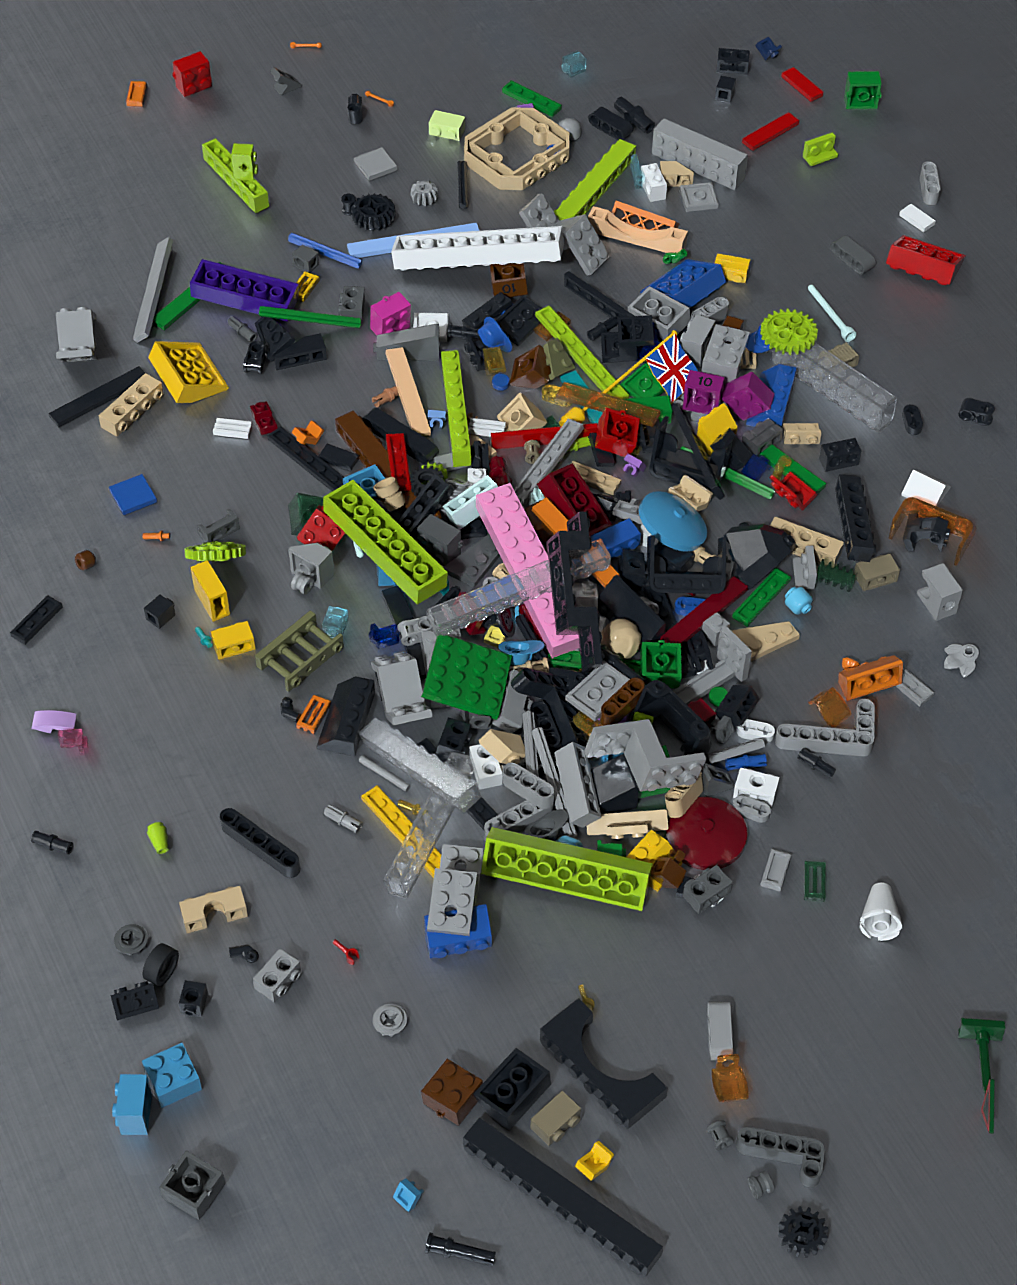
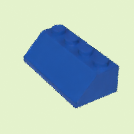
(780, 381)

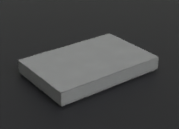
(596, 690)

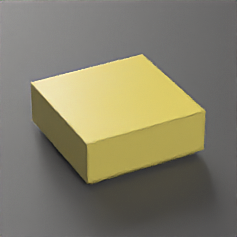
(494, 636)

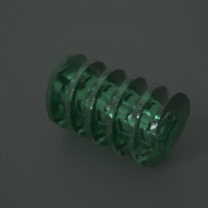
(836, 576)

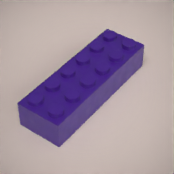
(241, 288)

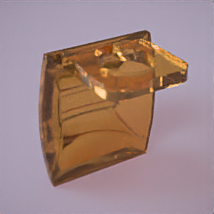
(831, 707)
(730, 1081)

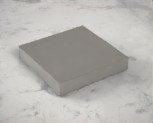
(375, 164)
(698, 197)

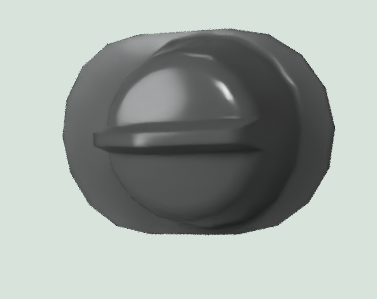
(548, 825)

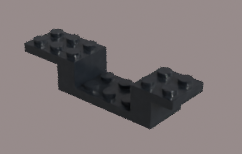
(570, 619)

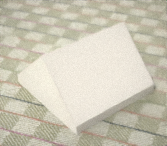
(925, 488)

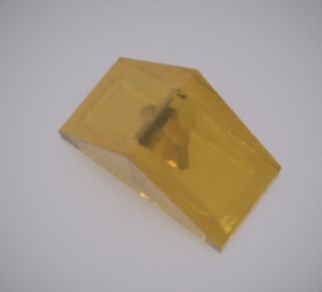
(493, 361)

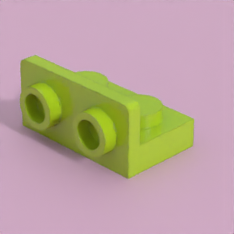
(820, 149)

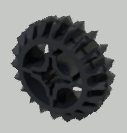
(373, 212)

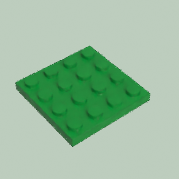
(467, 676)

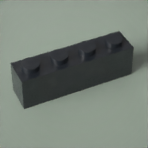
(426, 503)

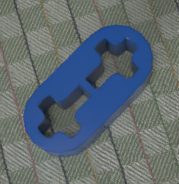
(689, 602)

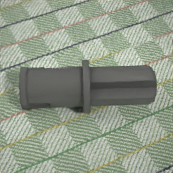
(242, 329)

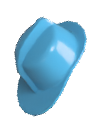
(521, 650)

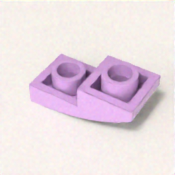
(51, 719)

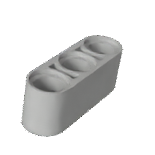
(929, 183)
(713, 310)
(532, 793)
(719, 1029)

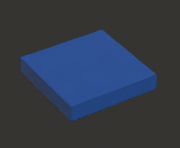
(132, 494)

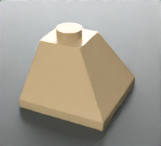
(521, 415)

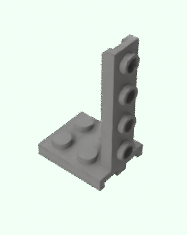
(734, 661)

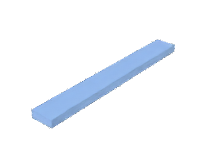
(385, 245)

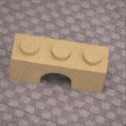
(227, 901)

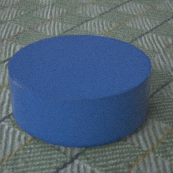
(500, 382)

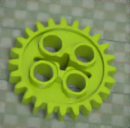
(789, 331)
(215, 551)

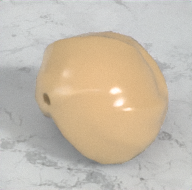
(621, 638)

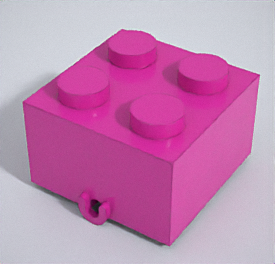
(390, 314)

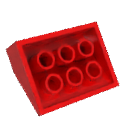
(925, 259)

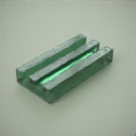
(814, 895)

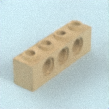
(131, 405)
(824, 546)

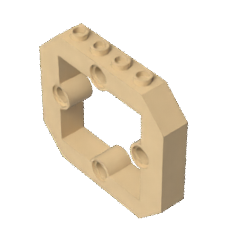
(491, 165)

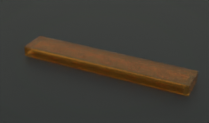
(599, 402)

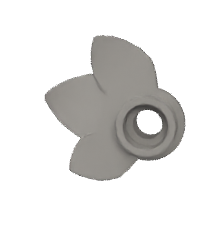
(959, 659)

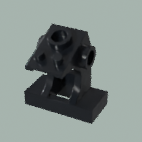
(915, 531)

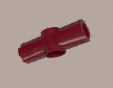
(499, 471)

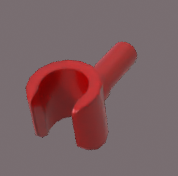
(349, 952)

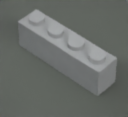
(577, 785)

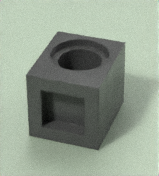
(305, 258)

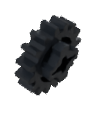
(799, 1240)

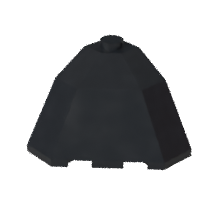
(757, 550)

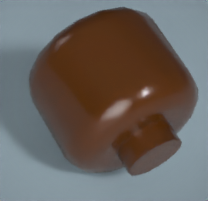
(85, 560)

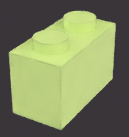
(447, 125)

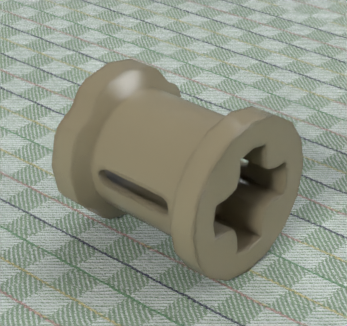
(529, 451)

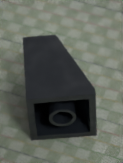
(615, 786)

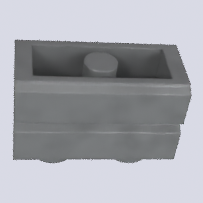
(762, 436)

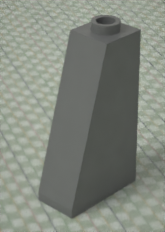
(417, 342)

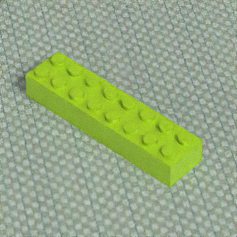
(385, 541)
(566, 868)

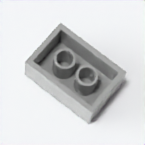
(665, 311)

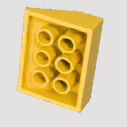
(186, 370)

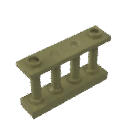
(295, 635)

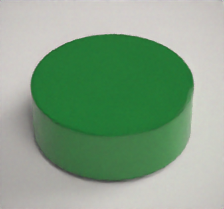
(716, 695)

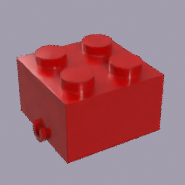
(192, 74)
(617, 432)

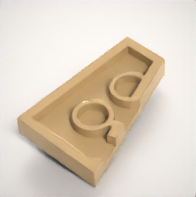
(767, 638)

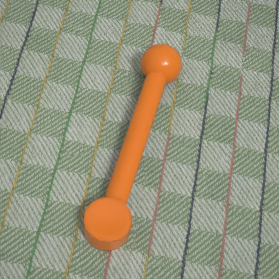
(294, 45)
(390, 103)

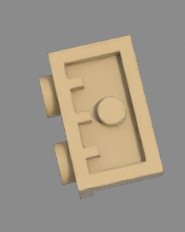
(801, 433)

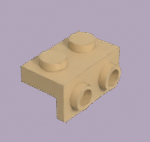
(692, 493)

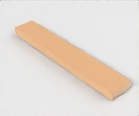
(408, 391)

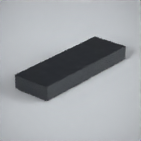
(36, 619)

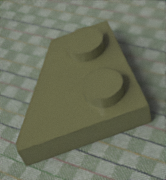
(557, 358)

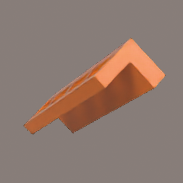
(642, 214)

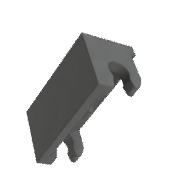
(220, 528)

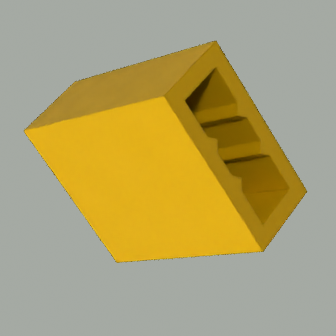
(210, 590)

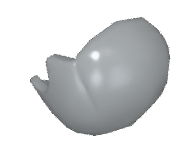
(572, 126)

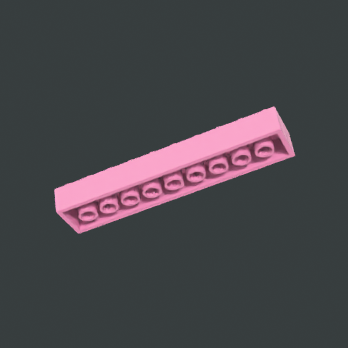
(519, 550)

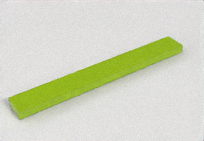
(579, 352)

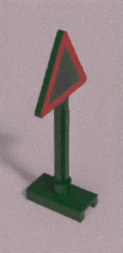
(983, 1031)

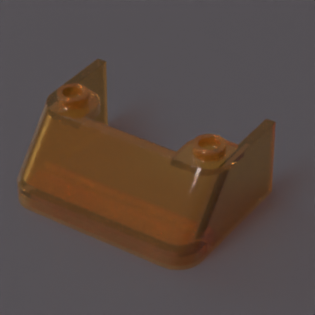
(959, 525)

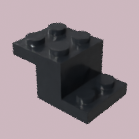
(631, 332)

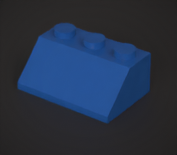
(445, 944)

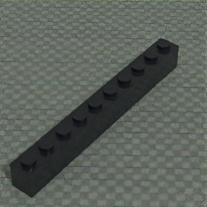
(563, 1197)

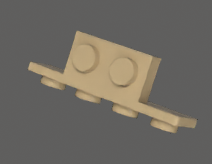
(629, 823)

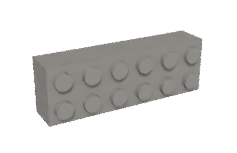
(699, 154)

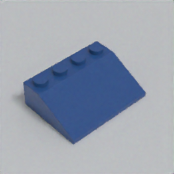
(690, 281)

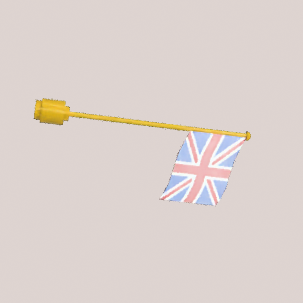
(668, 365)

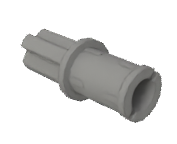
(342, 818)

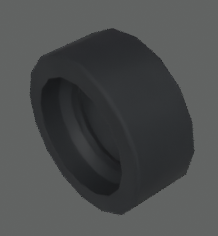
(160, 964)

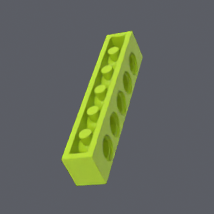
(221, 162)

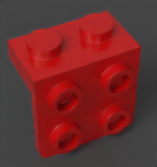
(793, 490)
(321, 530)

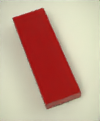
(802, 84)

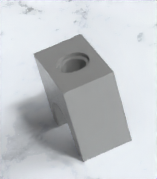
(942, 592)

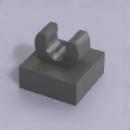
(722, 729)

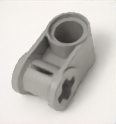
(414, 630)

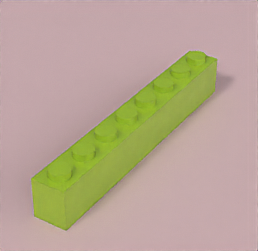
(597, 181)
(456, 409)

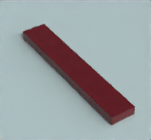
(714, 603)

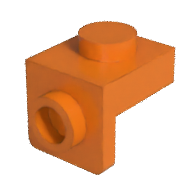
(310, 434)

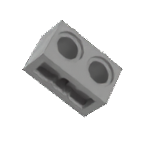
(273, 974)

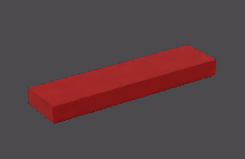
(770, 131)
(398, 460)

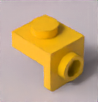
(595, 1161)

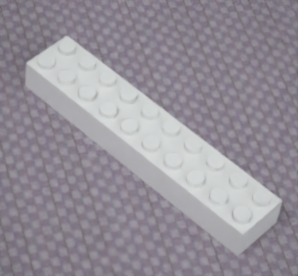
(478, 248)

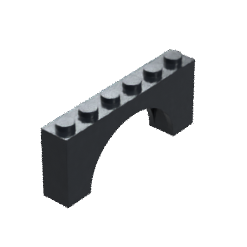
(624, 1099)

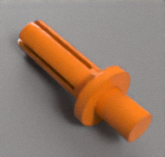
(161, 535)

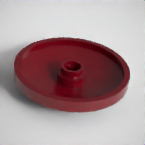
(708, 834)

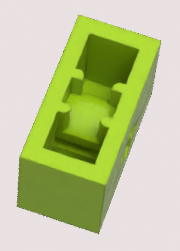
(244, 161)

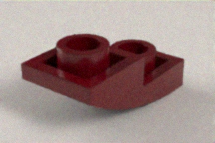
(263, 417)

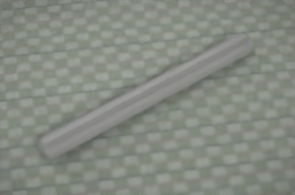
(552, 777)

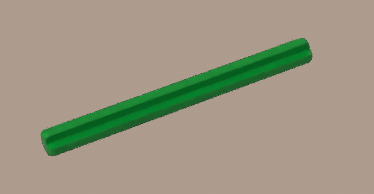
(309, 317)
(744, 481)

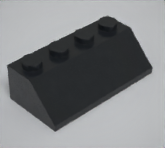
(621, 602)
(347, 716)

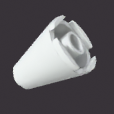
(881, 914)

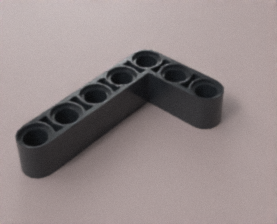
(553, 692)

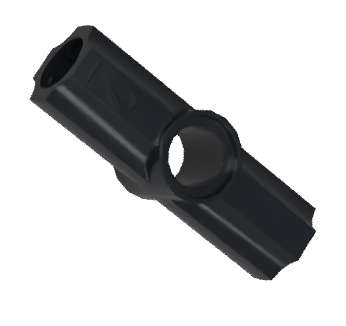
(634, 115)

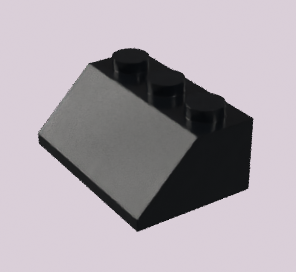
(513, 1088)

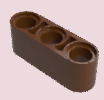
(626, 695)

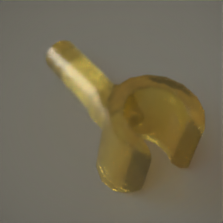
(585, 999)

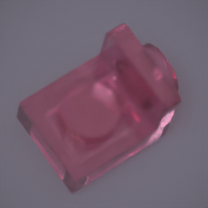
(73, 738)

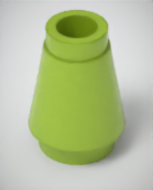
(158, 836)

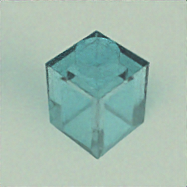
(573, 64)
(335, 621)

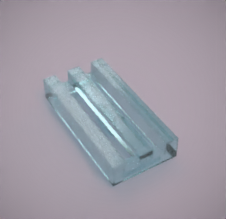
(636, 171)

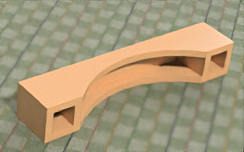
(663, 240)

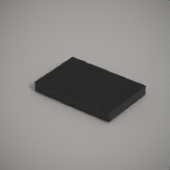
(519, 320)

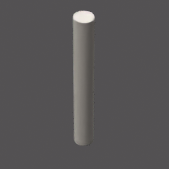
(384, 773)

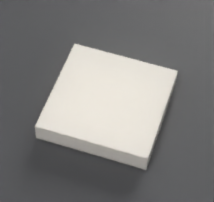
(424, 319)

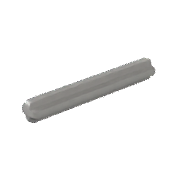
(530, 747)

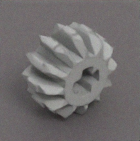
(424, 193)

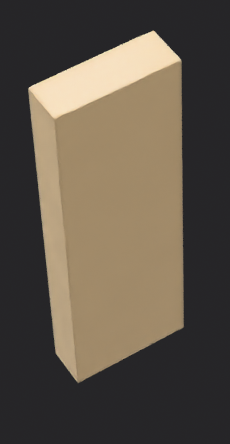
(598, 479)

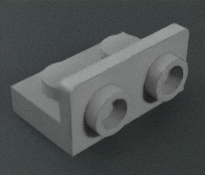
(805, 569)

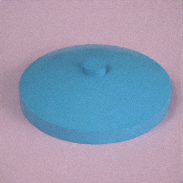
(672, 521)

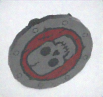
(504, 620)

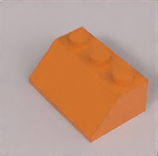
(871, 677)

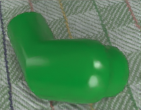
(674, 257)

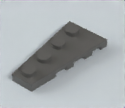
(474, 562)

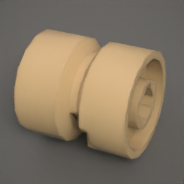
(388, 492)

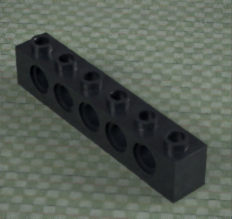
(854, 518)

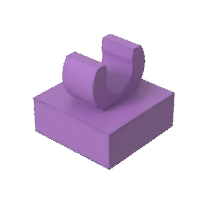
(633, 463)

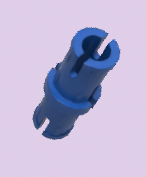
(745, 762)

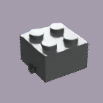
(439, 539)
(192, 1185)

